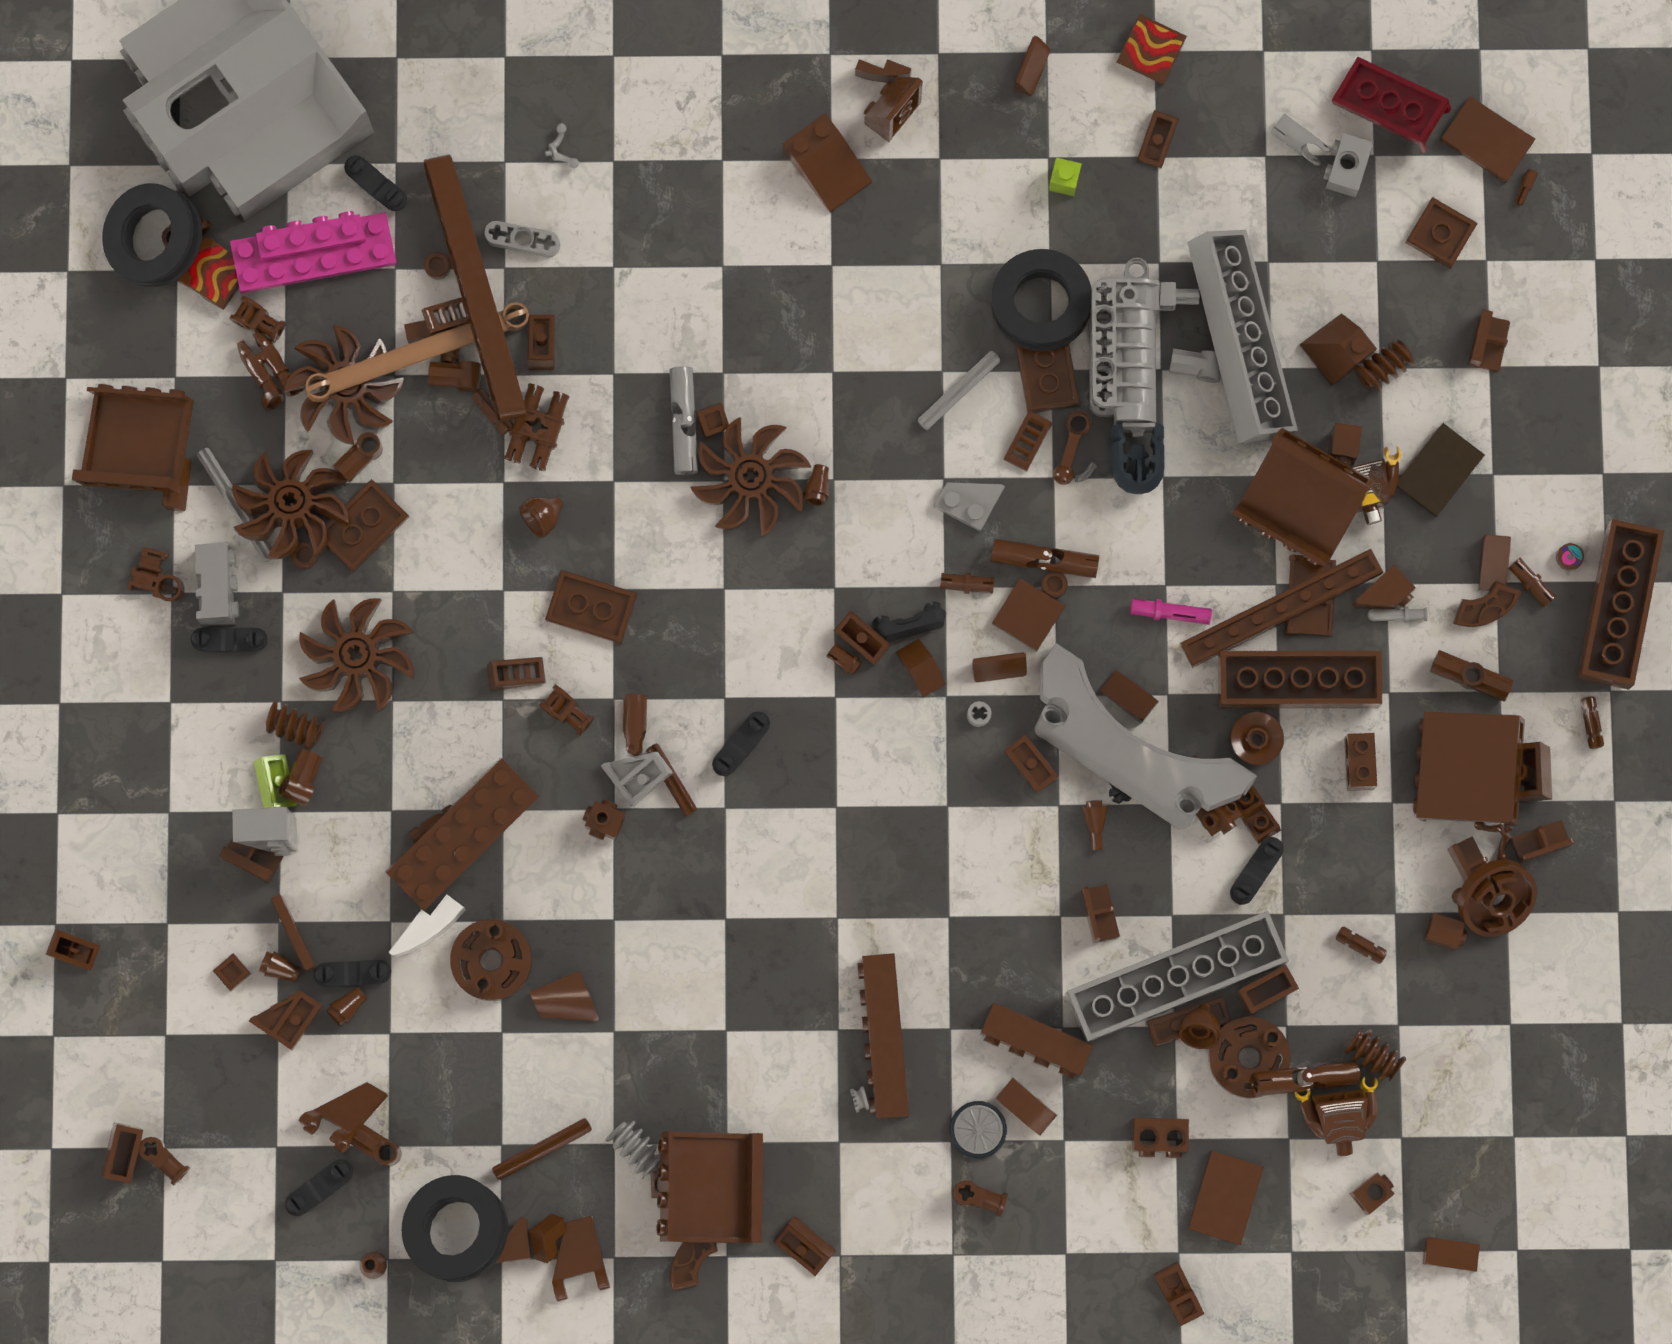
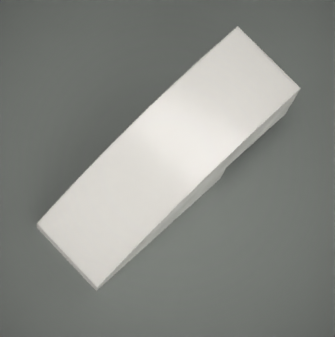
(428, 927)

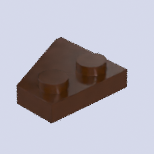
(288, 1019)

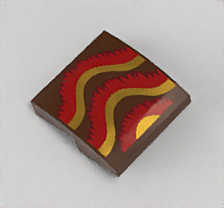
(1151, 49)
(212, 274)

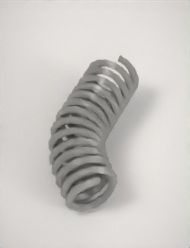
(1085, 473)

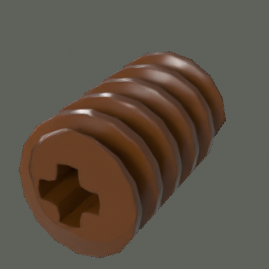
(1384, 364)
(293, 726)
(1375, 1054)

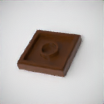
(1441, 233)
(1028, 615)

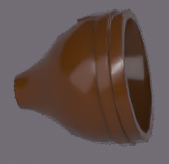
(541, 514)
(1200, 1028)

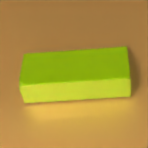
(270, 774)

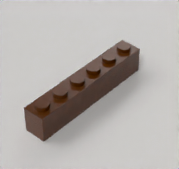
(885, 1036)

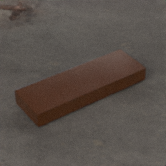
(293, 933)
(1166, 1027)

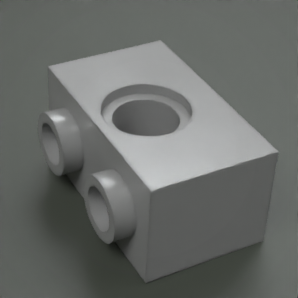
(1348, 180)

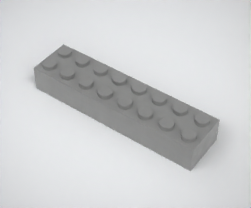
(1242, 335)
(1177, 976)

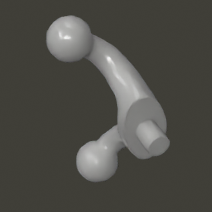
(573, 162)

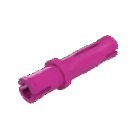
(1159, 609)

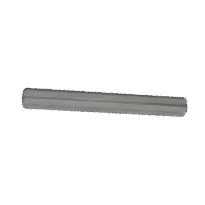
(225, 488)

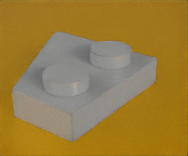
(969, 502)
(637, 775)

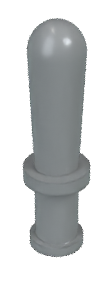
(1405, 614)

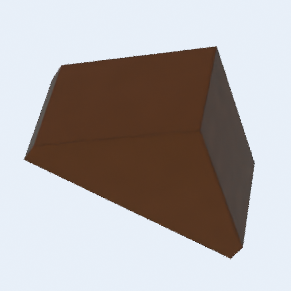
(921, 667)
(72, 950)
(517, 1243)

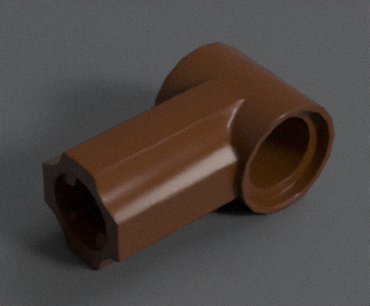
(463, 376)
(356, 458)
(298, 784)
(373, 1144)

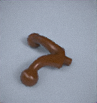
(1497, 828)

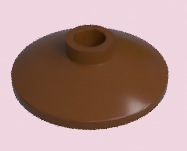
(1264, 726)

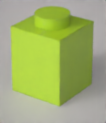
(1065, 176)

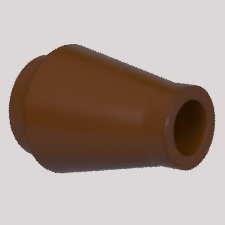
(817, 486)
(278, 967)
(345, 1007)
(380, 1265)

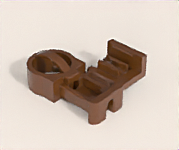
(151, 573)

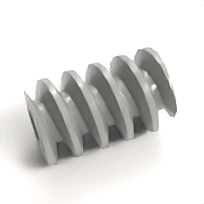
(635, 1147)

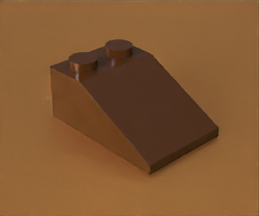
(894, 106)
(826, 162)
(1535, 773)

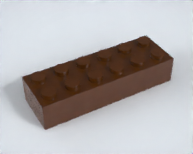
(1620, 604)
(1299, 679)
(462, 833)

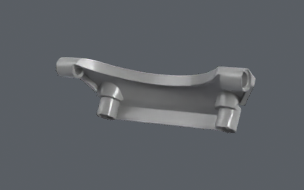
(1157, 779)

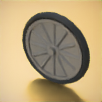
(978, 1129)

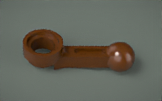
(1063, 473)

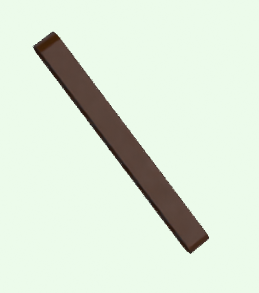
(474, 288)

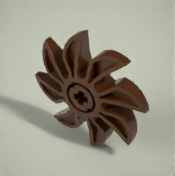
(349, 398)
(762, 484)
(293, 517)
(348, 643)

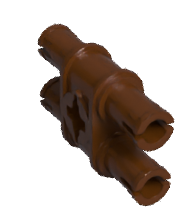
(544, 439)

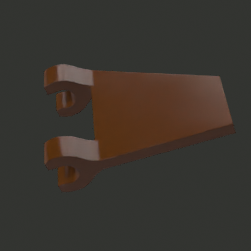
(345, 1112)
(578, 1256)

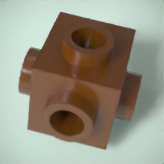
(1220, 818)
(607, 829)

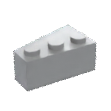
(266, 829)

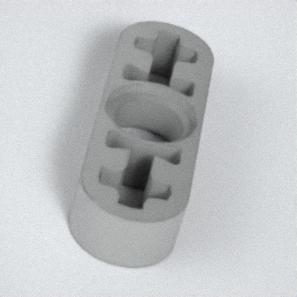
(501, 242)

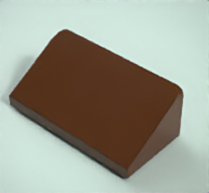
(1032, 66)
(178, 501)
(862, 637)
(999, 667)
(804, 1246)

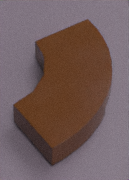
(1487, 608)
(688, 1262)

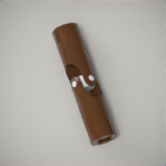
(1039, 557)
(1321, 1077)

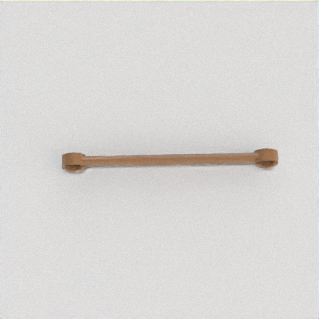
(406, 355)

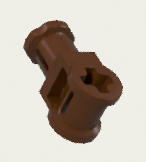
(256, 318)
(564, 709)
(163, 1160)
(980, 1197)

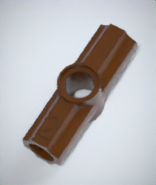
(1488, 681)

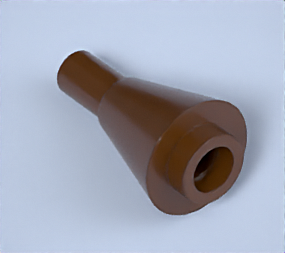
(1095, 818)

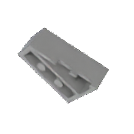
(216, 584)

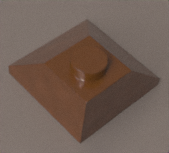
(1338, 348)

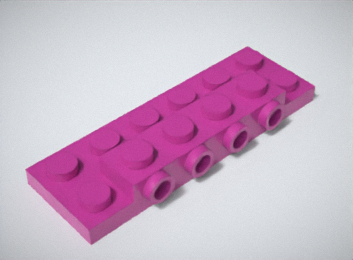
(312, 251)

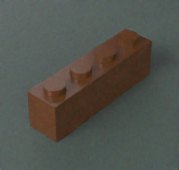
(1036, 1040)

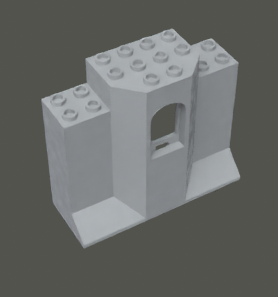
(285, 107)

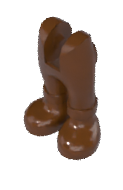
(272, 395)

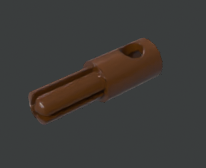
(1526, 186)

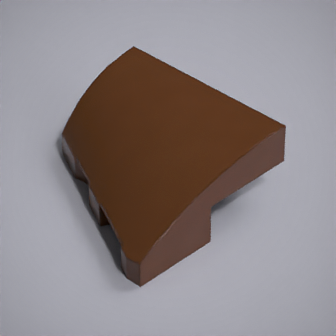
(565, 999)

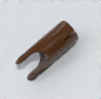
(634, 722)

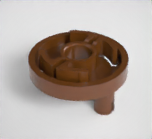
(1487, 883)
(494, 936)
(1265, 1040)

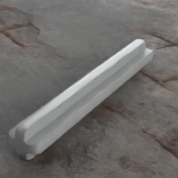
(959, 390)

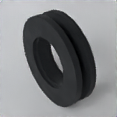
(120, 228)
(1041, 264)
(486, 1246)

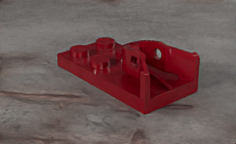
(1391, 102)

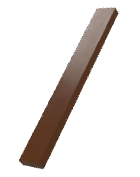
(1281, 608)

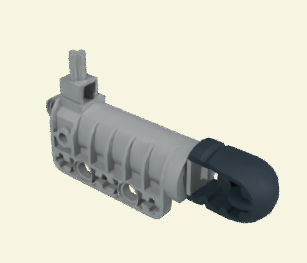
(1132, 370)

